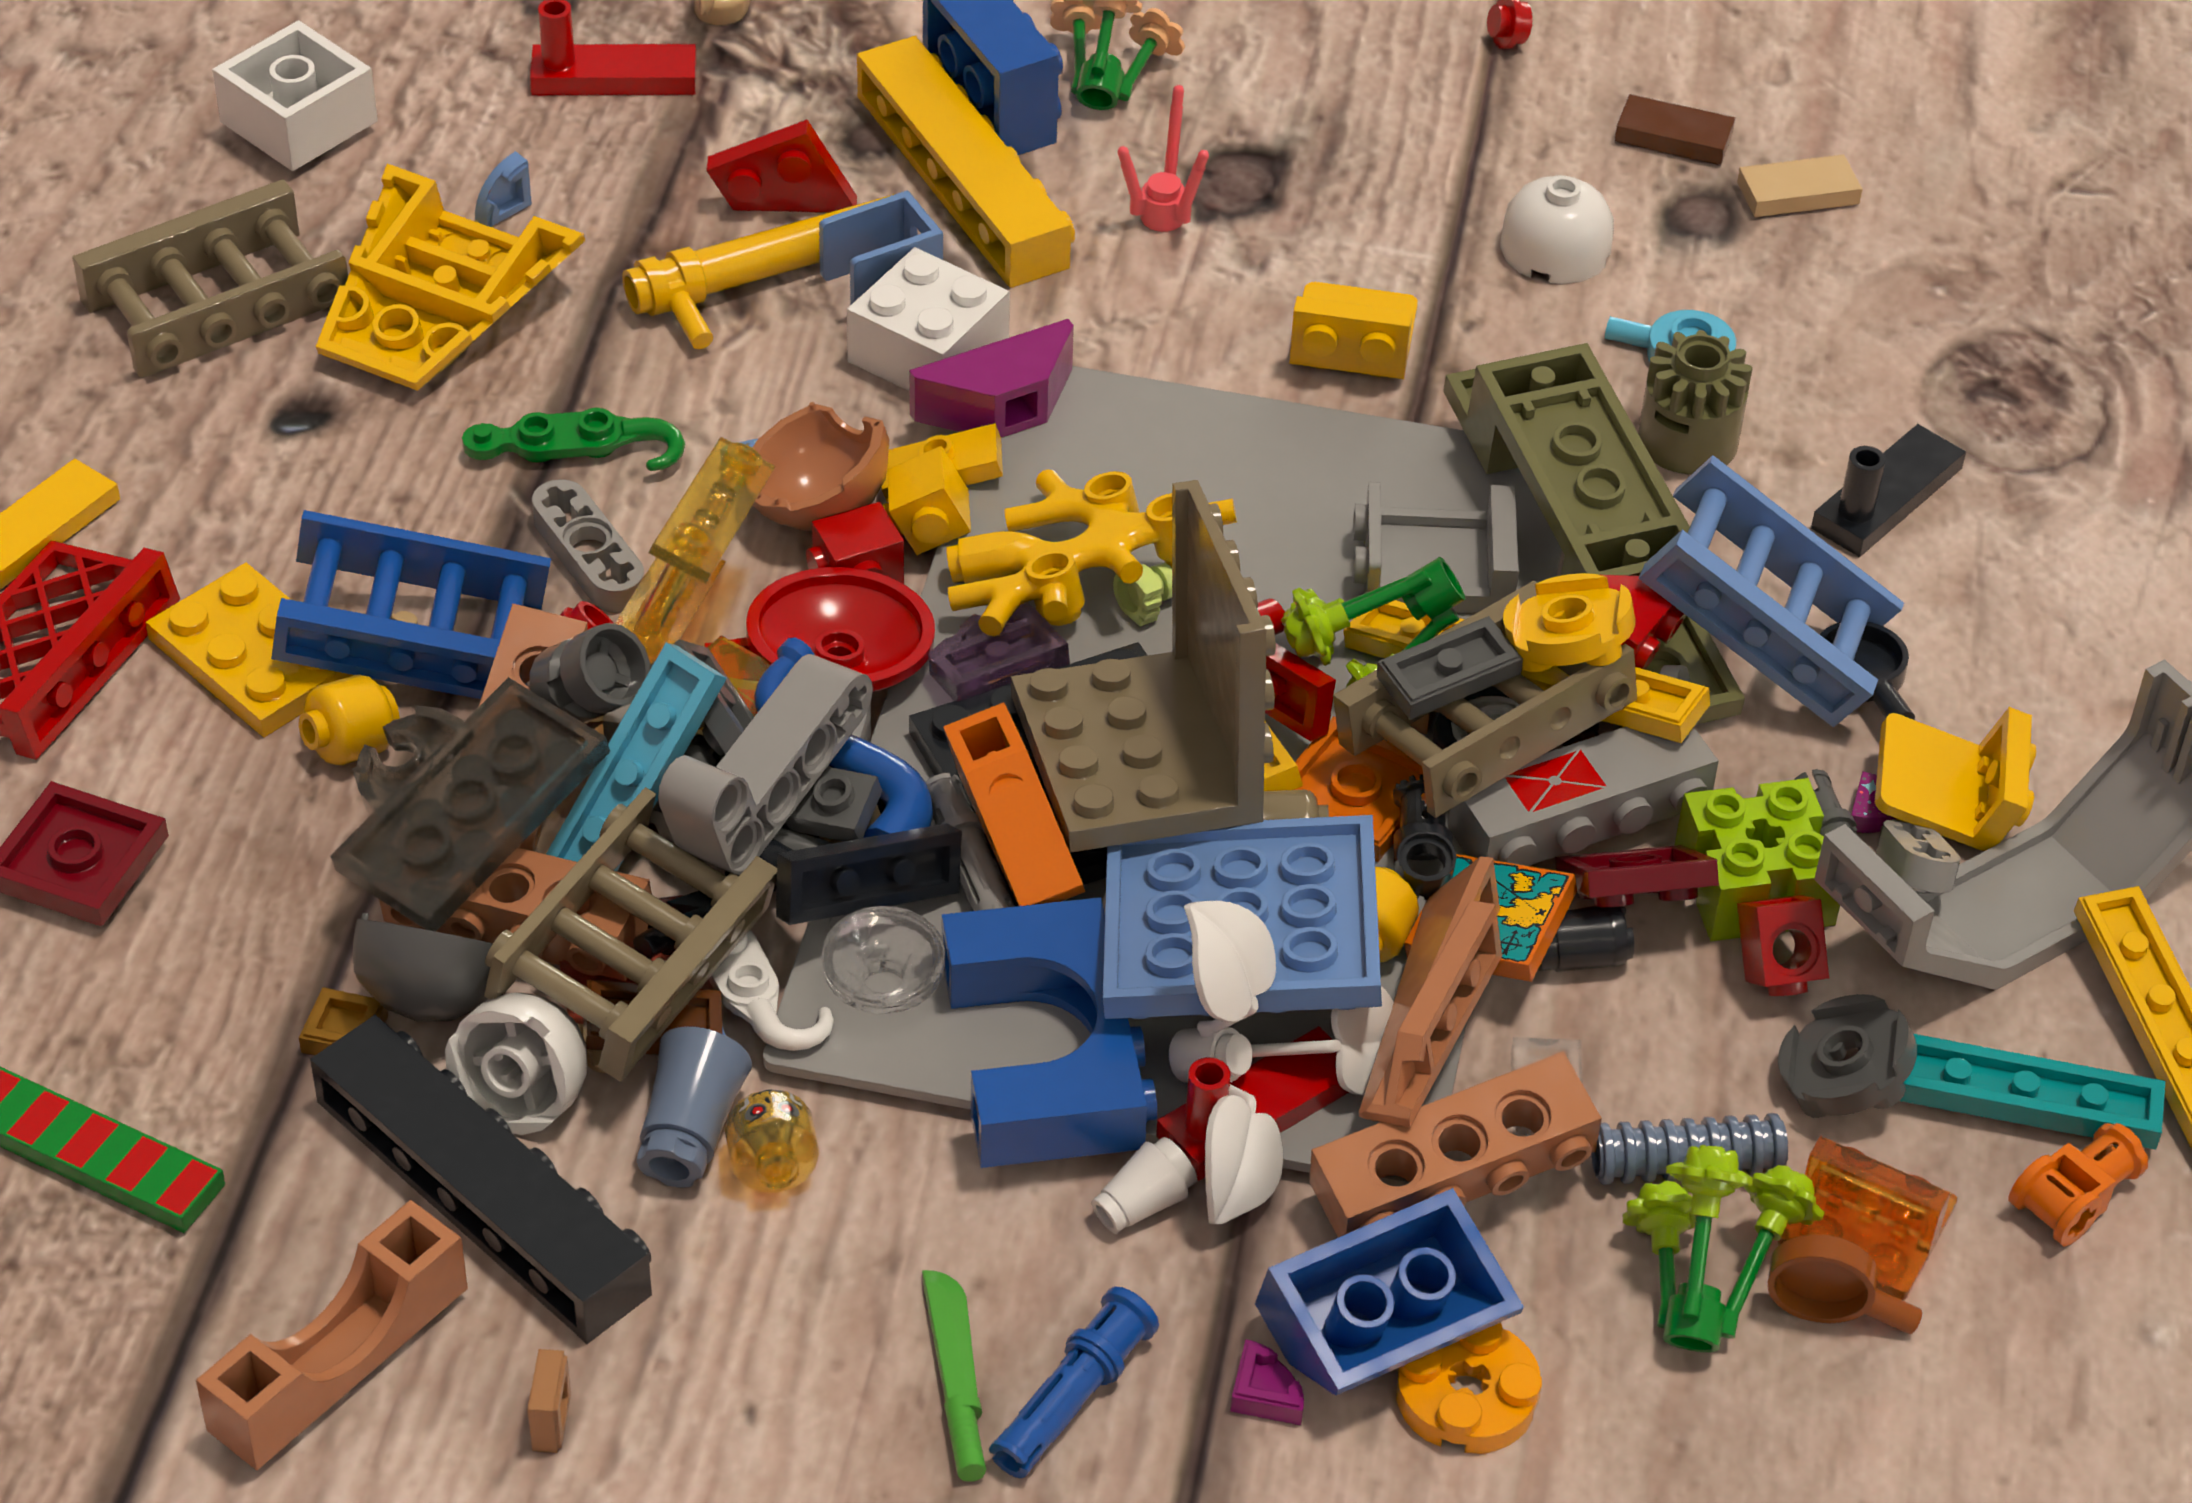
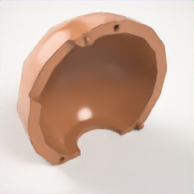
(820, 466)

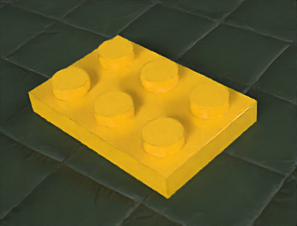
(227, 644)

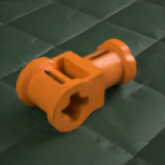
(2077, 1185)

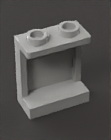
(1473, 543)

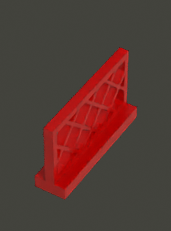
(85, 655)

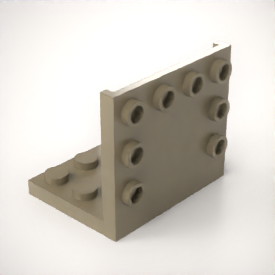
(1169, 735)

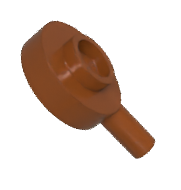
(1833, 1283)

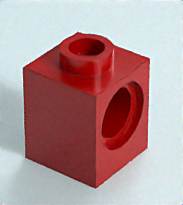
(1761, 924)

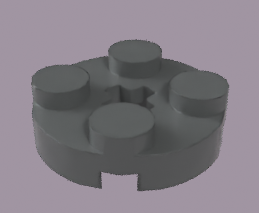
(1864, 1081)

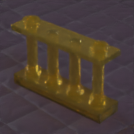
(693, 544)

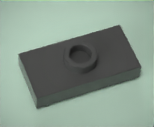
(1449, 667)

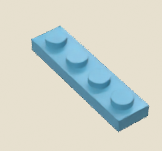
(643, 746)

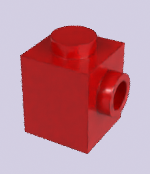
(859, 540)

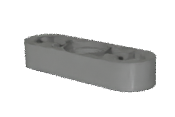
(586, 523)

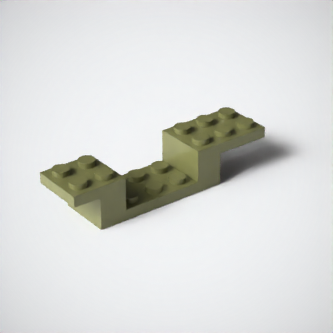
(1590, 479)

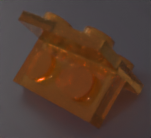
(1878, 1209)

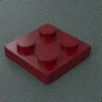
(78, 853)
(1618, 875)

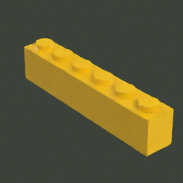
(964, 161)

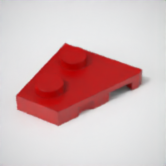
(781, 173)

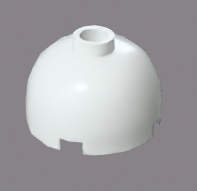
(1558, 230)
(519, 1059)

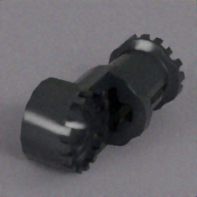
(1421, 839)

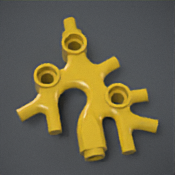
(1018, 567)

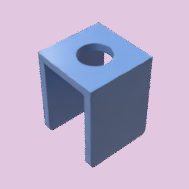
(874, 239)

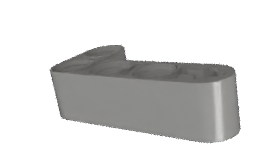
(742, 803)

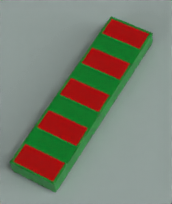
(104, 1154)

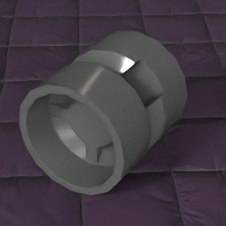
(591, 672)

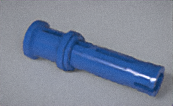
(1091, 1360)

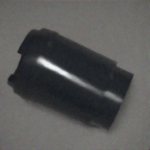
(1590, 940)

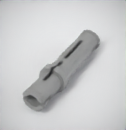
(978, 867)

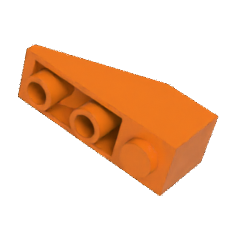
(1012, 807)

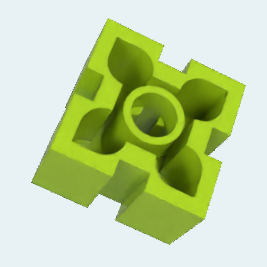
(1761, 846)

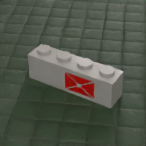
(1583, 796)

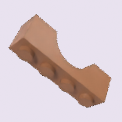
(274, 1390)

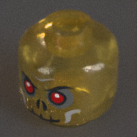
(771, 1136)

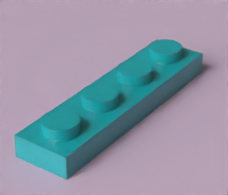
(2033, 1090)

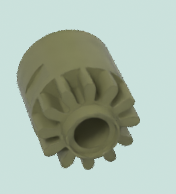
(1694, 402)

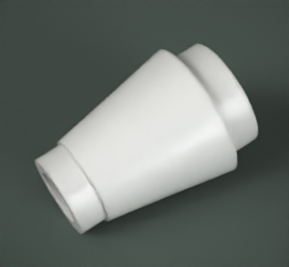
(1145, 1185)

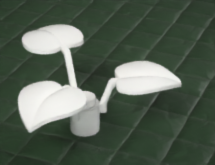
(1230, 967)

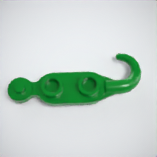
(573, 434)

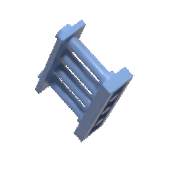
(1750, 620)

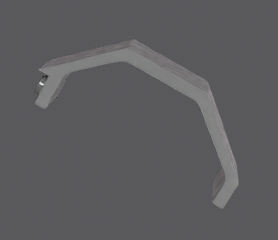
(2018, 899)

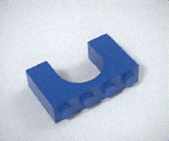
(1062, 1106)

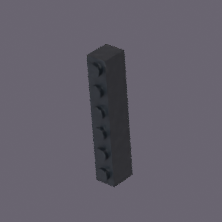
(483, 1178)

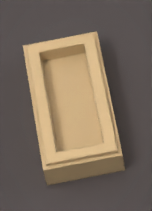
(1799, 185)

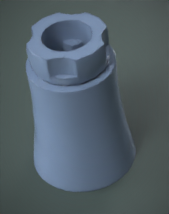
(689, 1103)

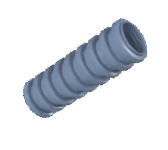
(1649, 1149)

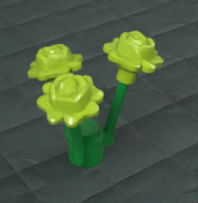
(1426, 592)
(1664, 1211)

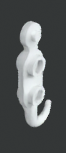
(752, 992)

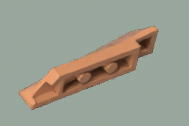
(1439, 988)

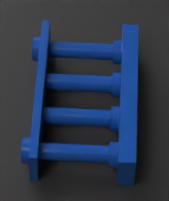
(394, 649)

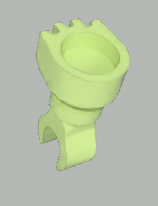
(1144, 597)

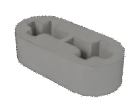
(1918, 856)

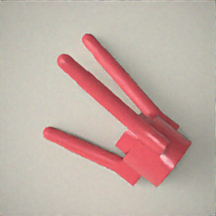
(1164, 199)

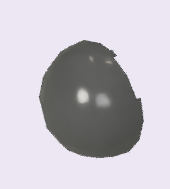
(420, 970)

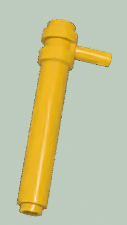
(690, 275)

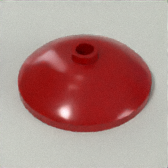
(846, 619)

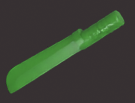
(954, 1353)

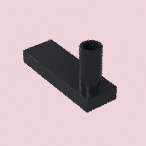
(1886, 488)
(865, 872)

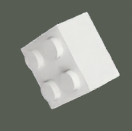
(295, 95)
(923, 315)

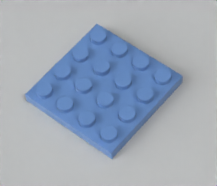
(1299, 875)

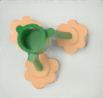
(1101, 79)

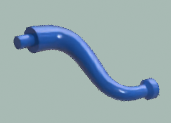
(903, 789)

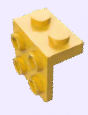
(1353, 329)
(1954, 784)

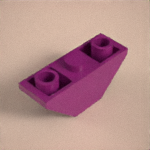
(998, 383)

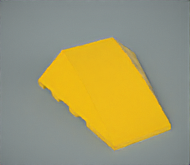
(430, 282)

